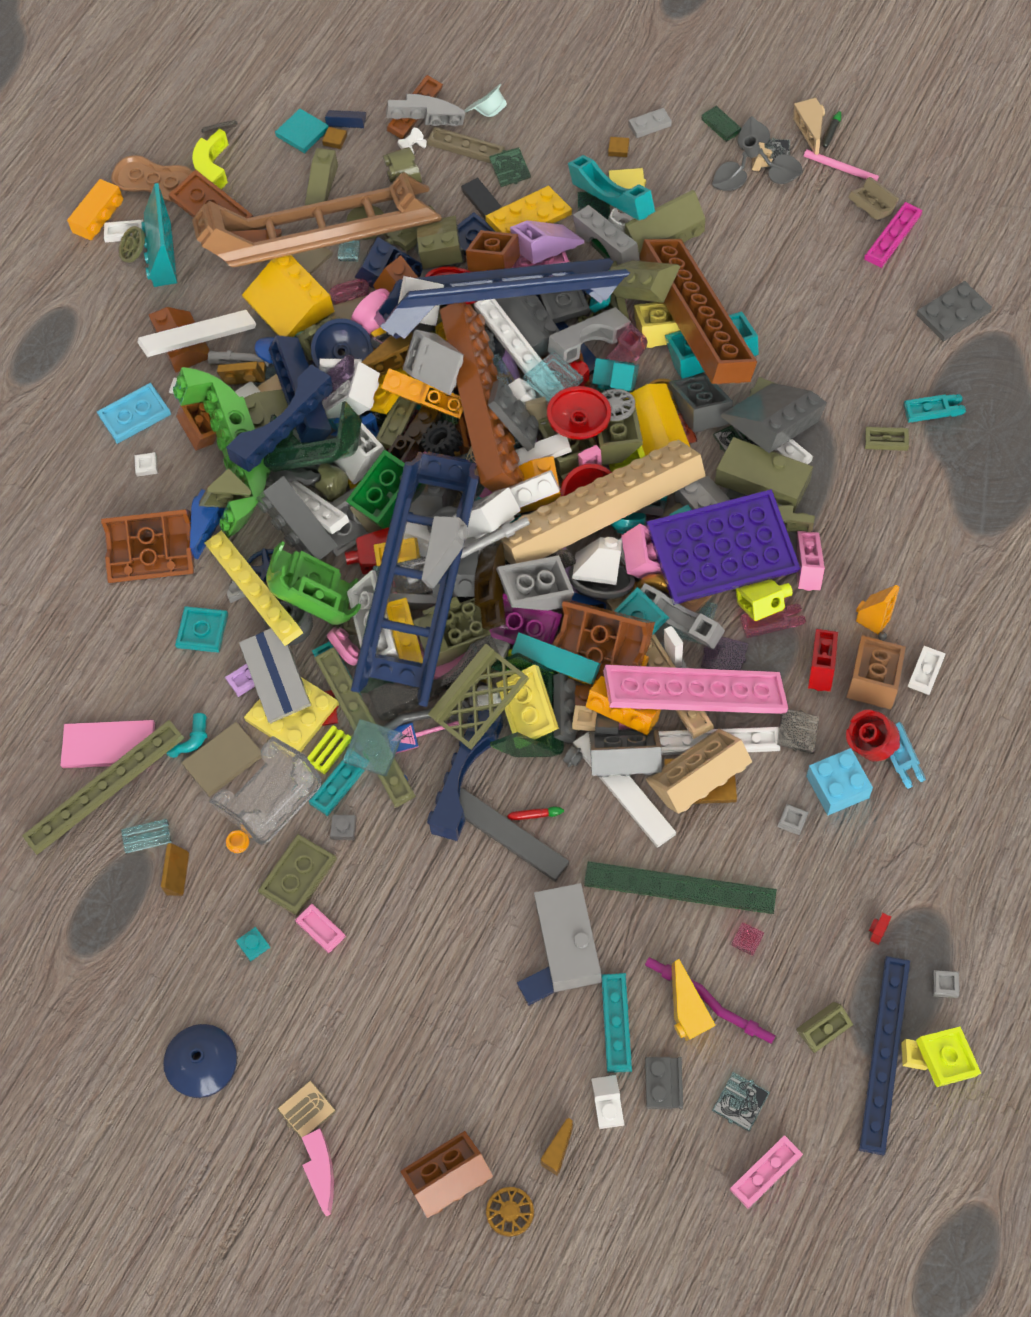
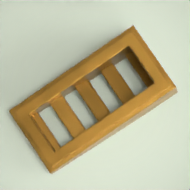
(555, 1153)

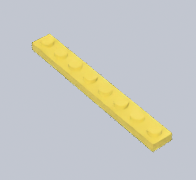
(253, 588)

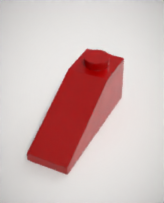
(823, 660)

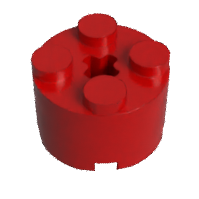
(873, 735)

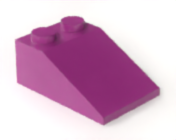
(531, 622)

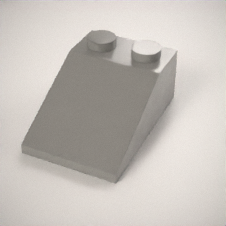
(536, 584)

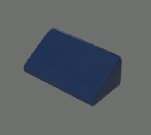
(347, 119)

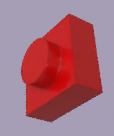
(879, 927)

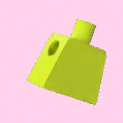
(763, 598)

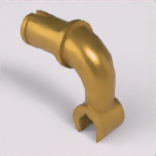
(652, 580)

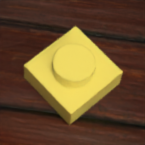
(912, 1055)

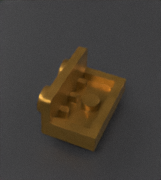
(242, 372)

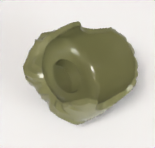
(332, 482)

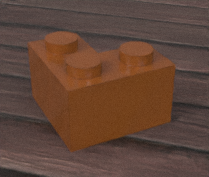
(196, 425)

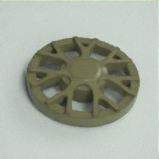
(133, 244)

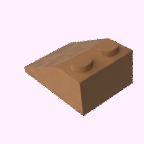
(876, 672)

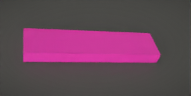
(893, 234)

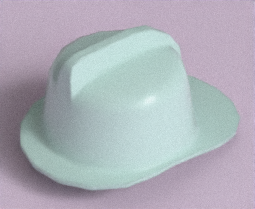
(489, 104)

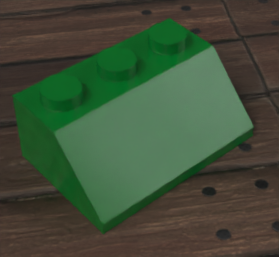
(378, 490)

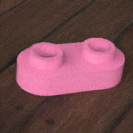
(343, 645)

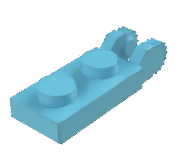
(906, 758)

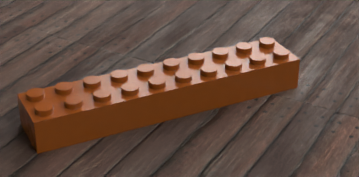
(701, 316)
(488, 435)

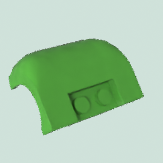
(310, 585)

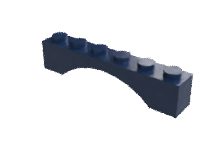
(252, 446)
(448, 816)

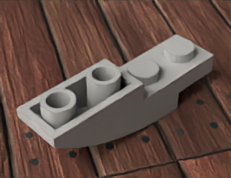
(432, 109)

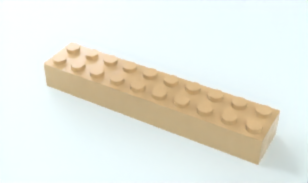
(604, 502)

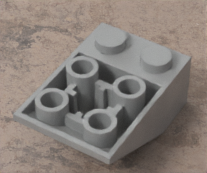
(433, 361)

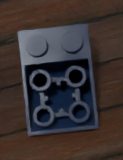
(380, 256)

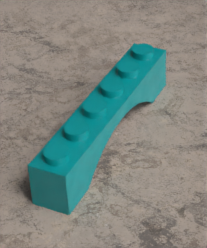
(589, 177)

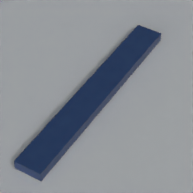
(884, 1056)

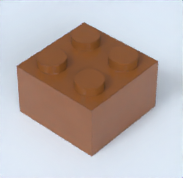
(492, 251)

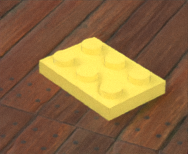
(530, 708)

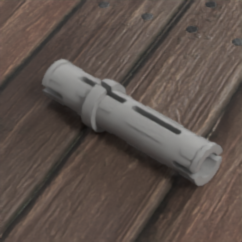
(231, 357)

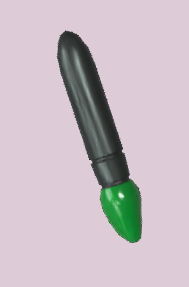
(832, 128)

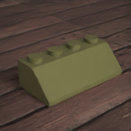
(676, 219)

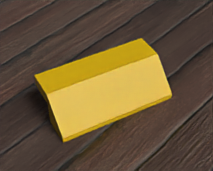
(657, 417)

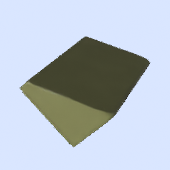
(824, 1026)

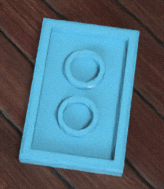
(133, 413)

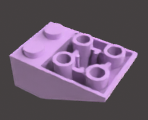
(544, 240)

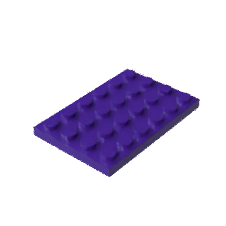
(722, 546)

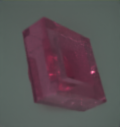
(747, 939)

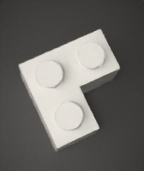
(492, 513)

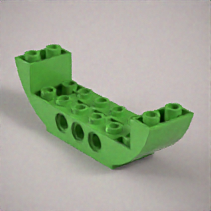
(228, 419)

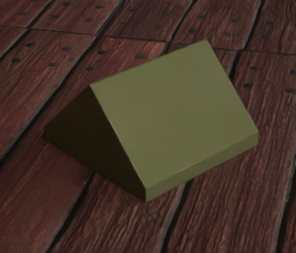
(224, 489)

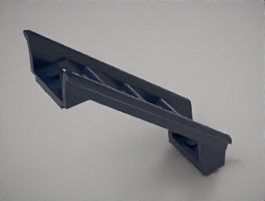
(587, 275)
(436, 471)

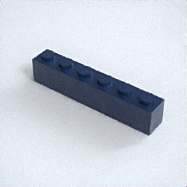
(289, 365)

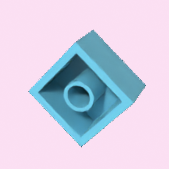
(839, 781)

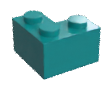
(615, 374)

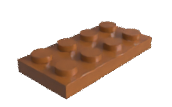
(198, 190)

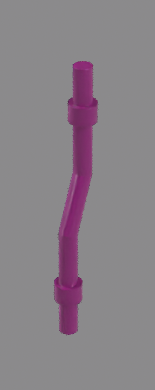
(750, 1027)

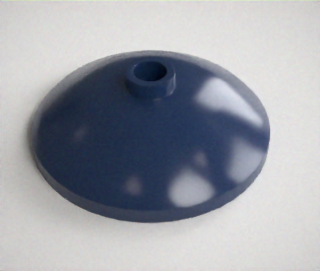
(342, 335)
(208, 1073)

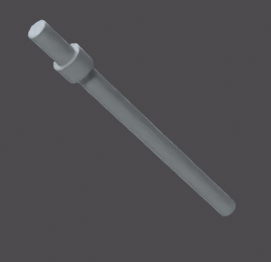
(507, 531)

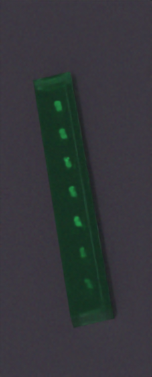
(680, 887)

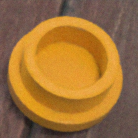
(237, 841)

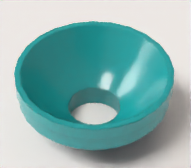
(629, 522)

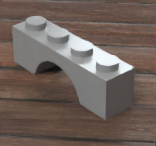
(591, 225)
(604, 326)
(686, 621)

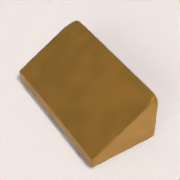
(174, 870)

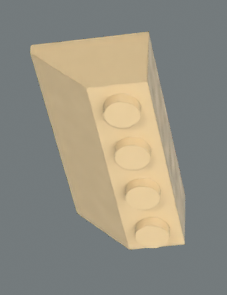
(700, 770)

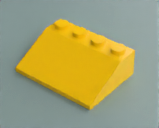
(288, 297)

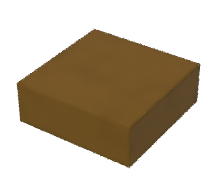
(334, 138)
(618, 147)

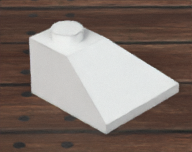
(598, 561)

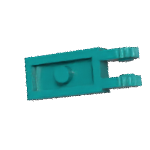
(933, 407)

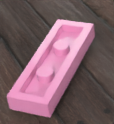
(766, 1172)

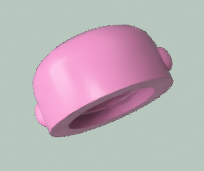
(367, 309)

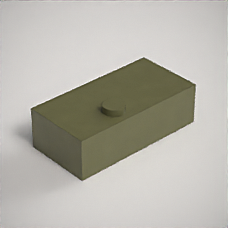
(754, 470)

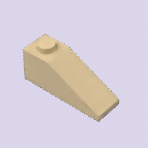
(809, 119)

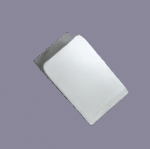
(607, 1102)

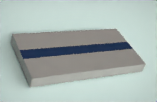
(274, 675)

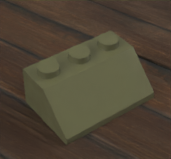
(646, 280)
(620, 438)

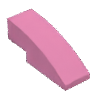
(320, 1169)

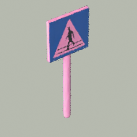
(409, 738)

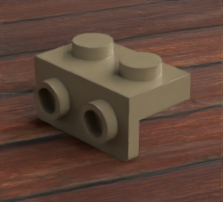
(874, 199)

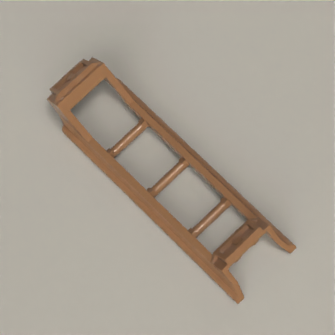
(214, 223)

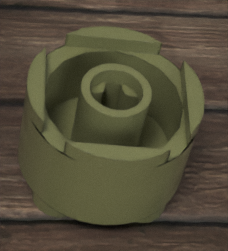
(400, 162)

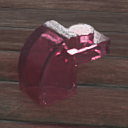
(630, 346)

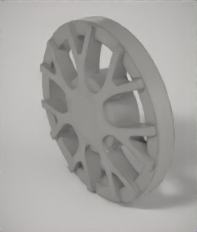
(617, 403)

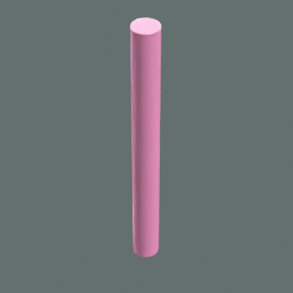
(839, 165)

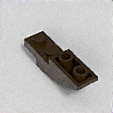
(408, 446)
(488, 587)

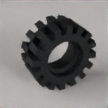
(437, 433)

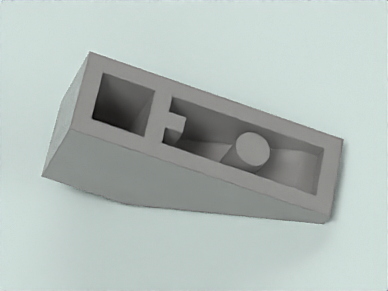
(444, 545)

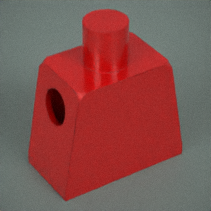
(365, 550)

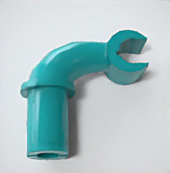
(196, 738)

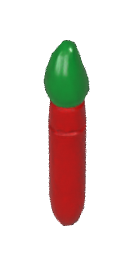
(535, 813)

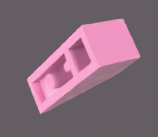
(810, 561)

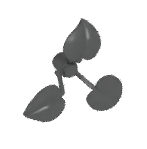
(731, 175)

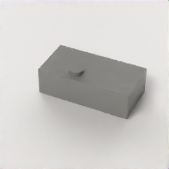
(567, 937)

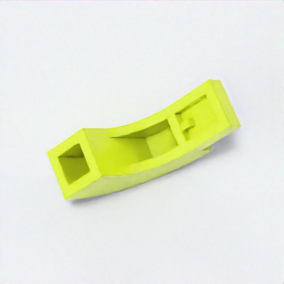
(205, 154)

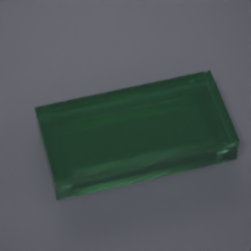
(721, 123)

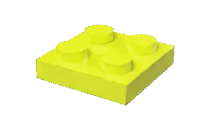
(948, 1056)

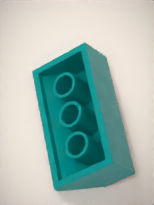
(684, 358)

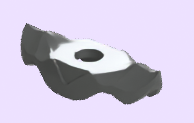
(300, 474)

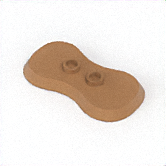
(139, 174)

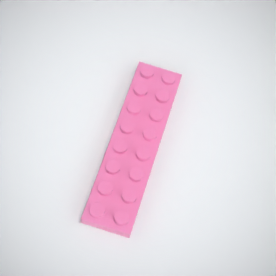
(694, 689)

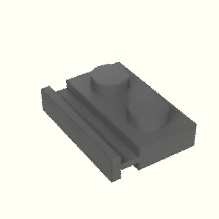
(664, 1083)

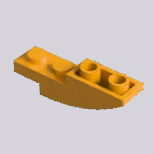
(422, 393)

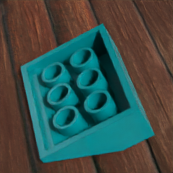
(158, 241)

